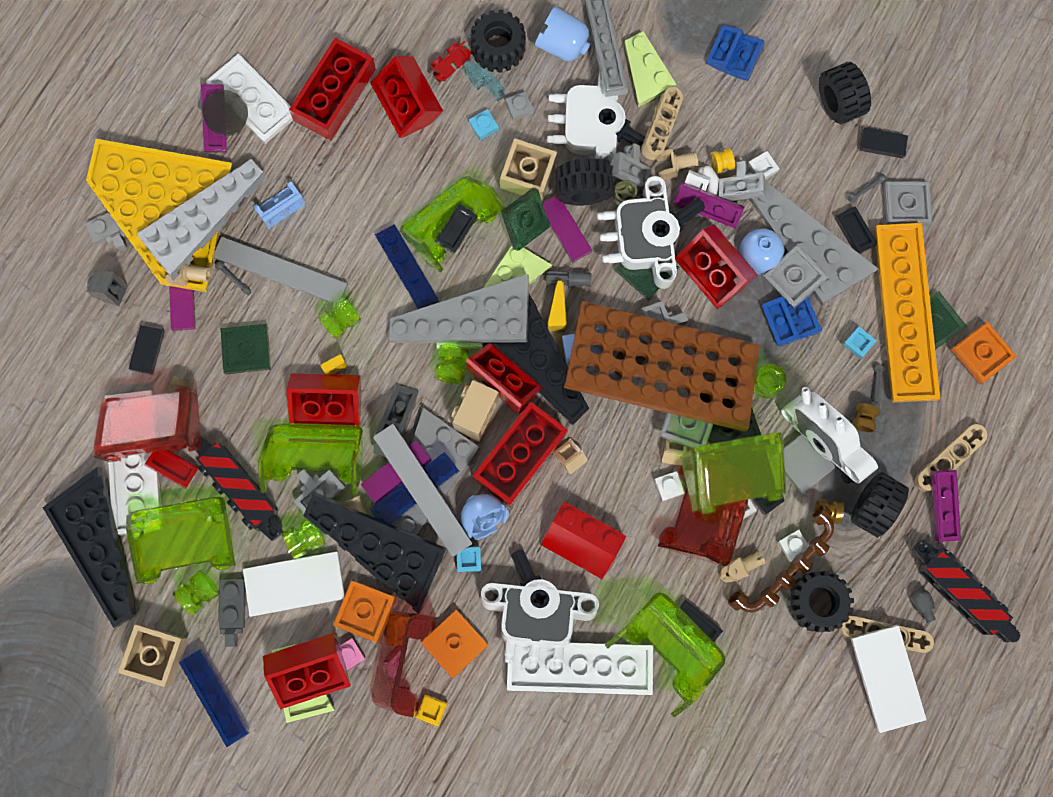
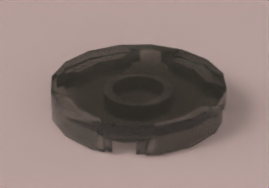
(225, 113)

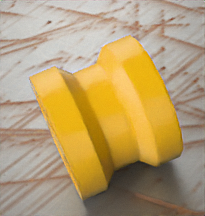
(722, 160)

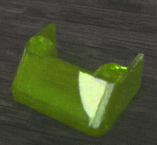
(427, 223)
(311, 448)
(678, 643)

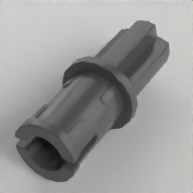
(569, 278)

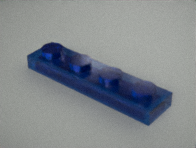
(406, 267)
(401, 500)
(214, 697)

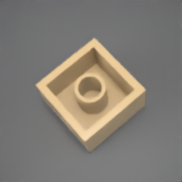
(527, 168)
(475, 410)
(153, 655)

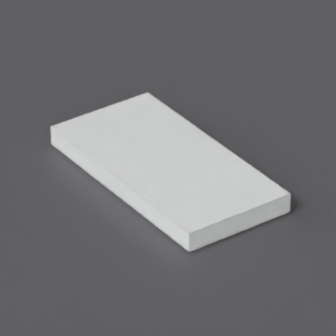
(266, 108)
(294, 584)
(888, 678)

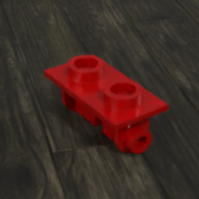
(456, 55)

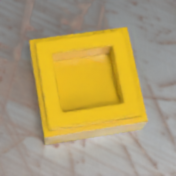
(334, 365)
(431, 710)

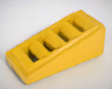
(557, 315)

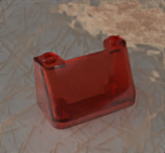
(147, 425)
(705, 536)
(386, 688)

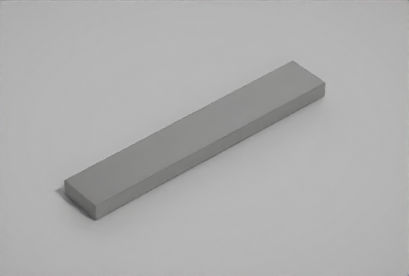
(606, 47)
(279, 270)
(422, 490)

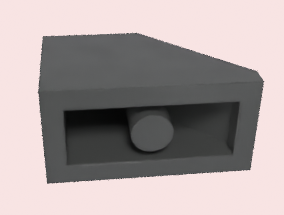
(106, 287)

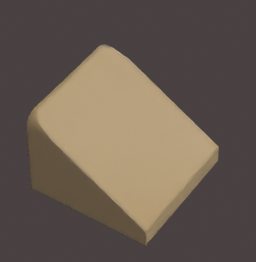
(672, 452)
(570, 456)

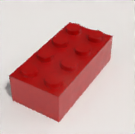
(332, 89)
(520, 454)

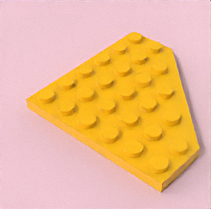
(145, 185)

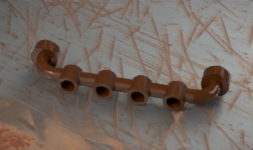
(801, 562)

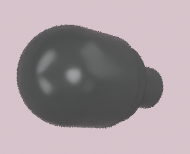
(924, 604)

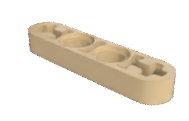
(662, 123)
(949, 456)
(916, 634)

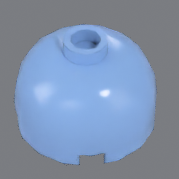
(762, 249)
(482, 514)

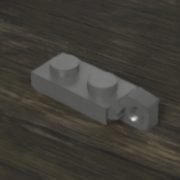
(232, 610)

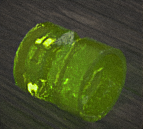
(338, 318)
(451, 364)
(769, 381)
(303, 538)
(194, 594)

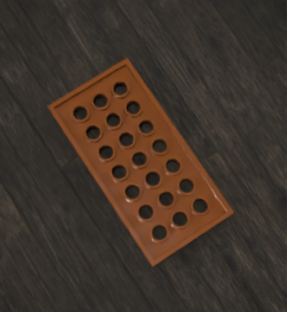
(647, 395)

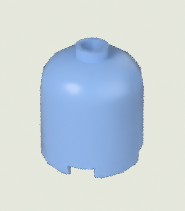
(564, 36)

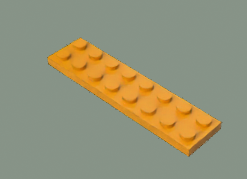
(907, 313)

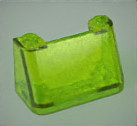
(735, 471)
(179, 537)

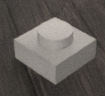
(519, 106)

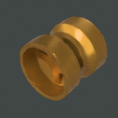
(866, 417)
(836, 507)

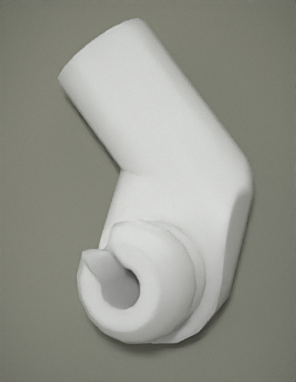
(713, 184)

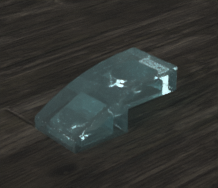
(481, 77)

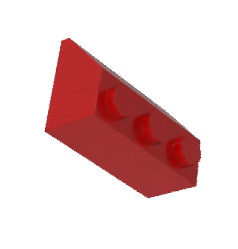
(406, 95)
(715, 266)
(503, 375)
(324, 399)
(583, 540)
(306, 671)

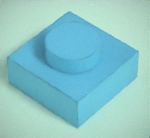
(483, 124)
(859, 342)
(469, 560)

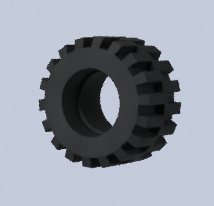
(498, 25)
(844, 92)
(584, 181)
(879, 504)
(839, 596)

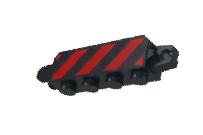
(239, 488)
(964, 593)

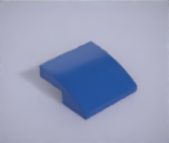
(735, 52)
(790, 323)

